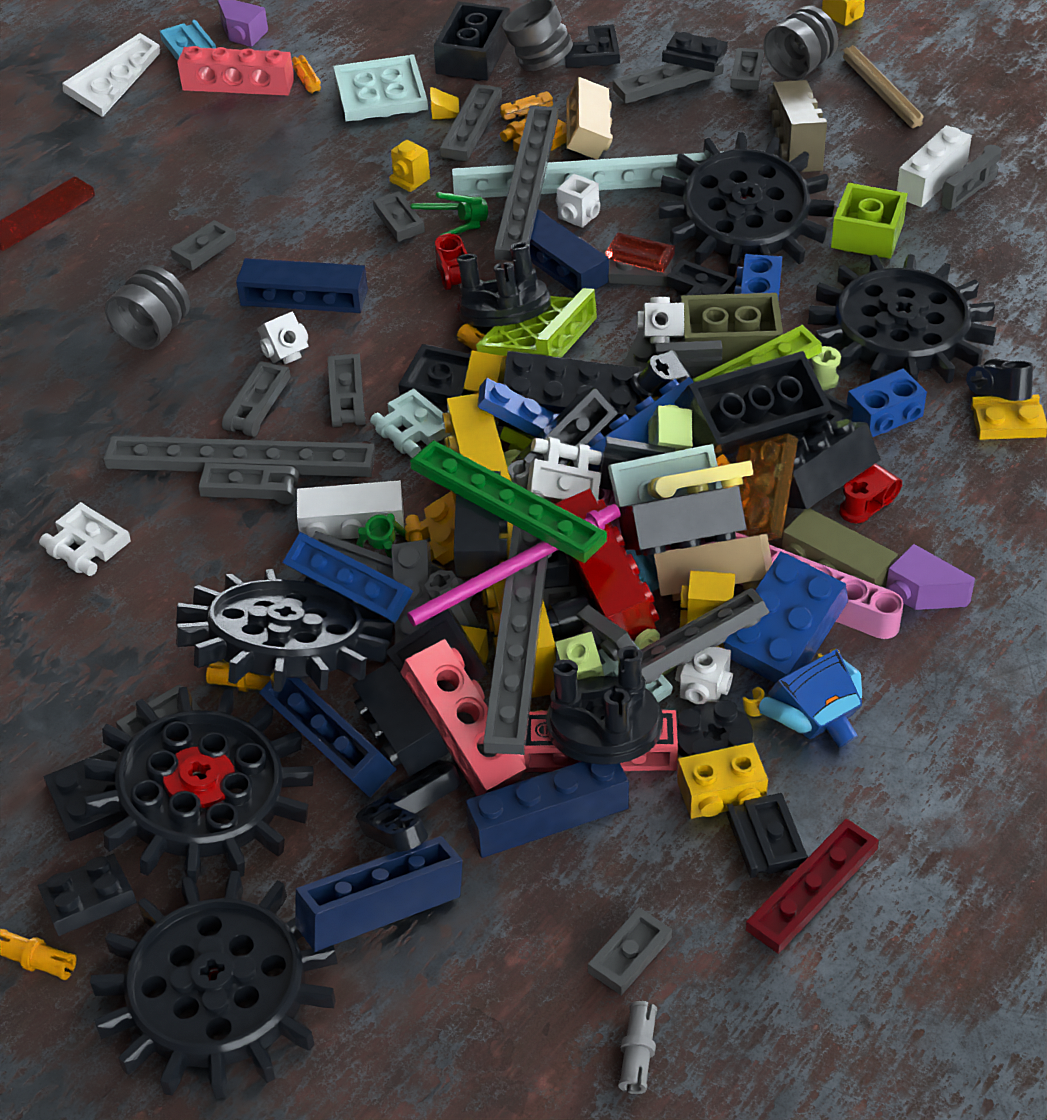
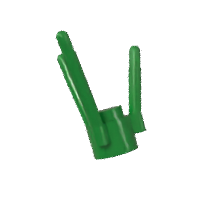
(470, 209)
(380, 532)

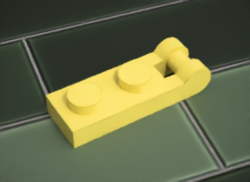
(698, 480)

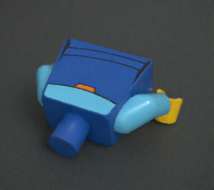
(814, 699)

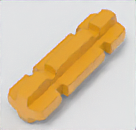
(306, 74)
(522, 105)

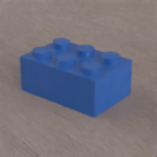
(801, 614)

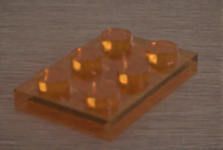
(767, 491)

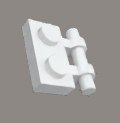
(563, 481)
(89, 530)

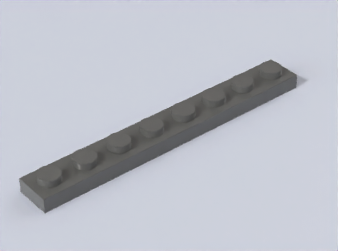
(527, 180)
(193, 453)
(515, 653)

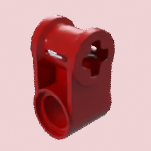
(448, 249)
(869, 493)

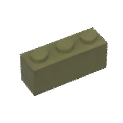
(838, 547)

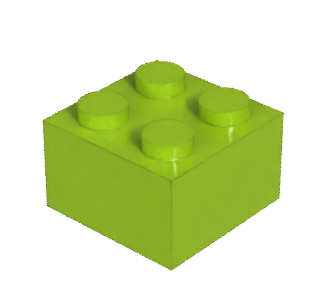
(869, 220)

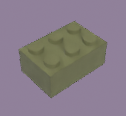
(735, 319)

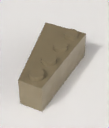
(798, 122)

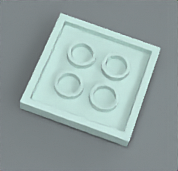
(380, 88)

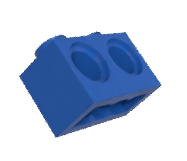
(759, 275)
(887, 402)

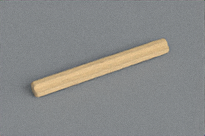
(883, 87)

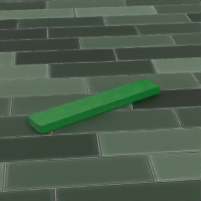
(509, 501)

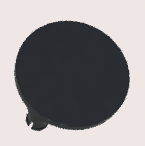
(509, 298)
(604, 715)

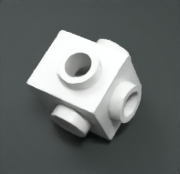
(578, 200)
(671, 312)
(283, 338)
(705, 676)

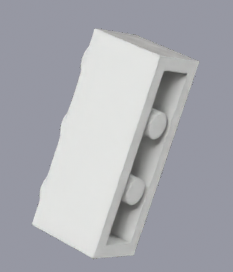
(932, 164)
(346, 508)

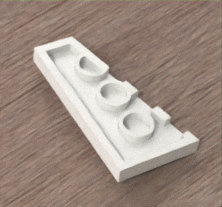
(111, 76)

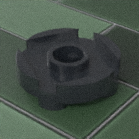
(712, 718)

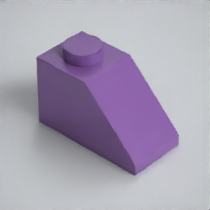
(243, 21)
(929, 581)

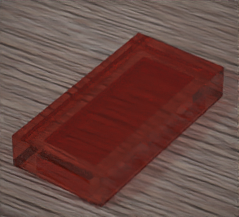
(640, 252)

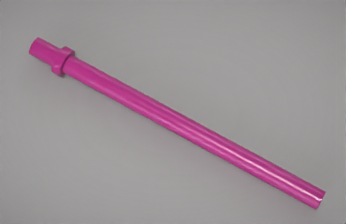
(501, 571)

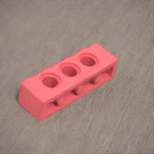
(236, 70)
(443, 663)

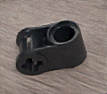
(659, 372)
(1002, 379)

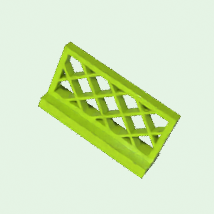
(549, 332)

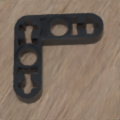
(393, 816)

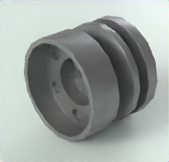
(537, 34)
(801, 42)
(147, 307)

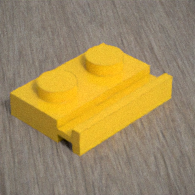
(1008, 419)

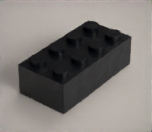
(558, 381)
(754, 403)

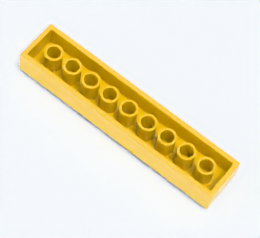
(477, 438)

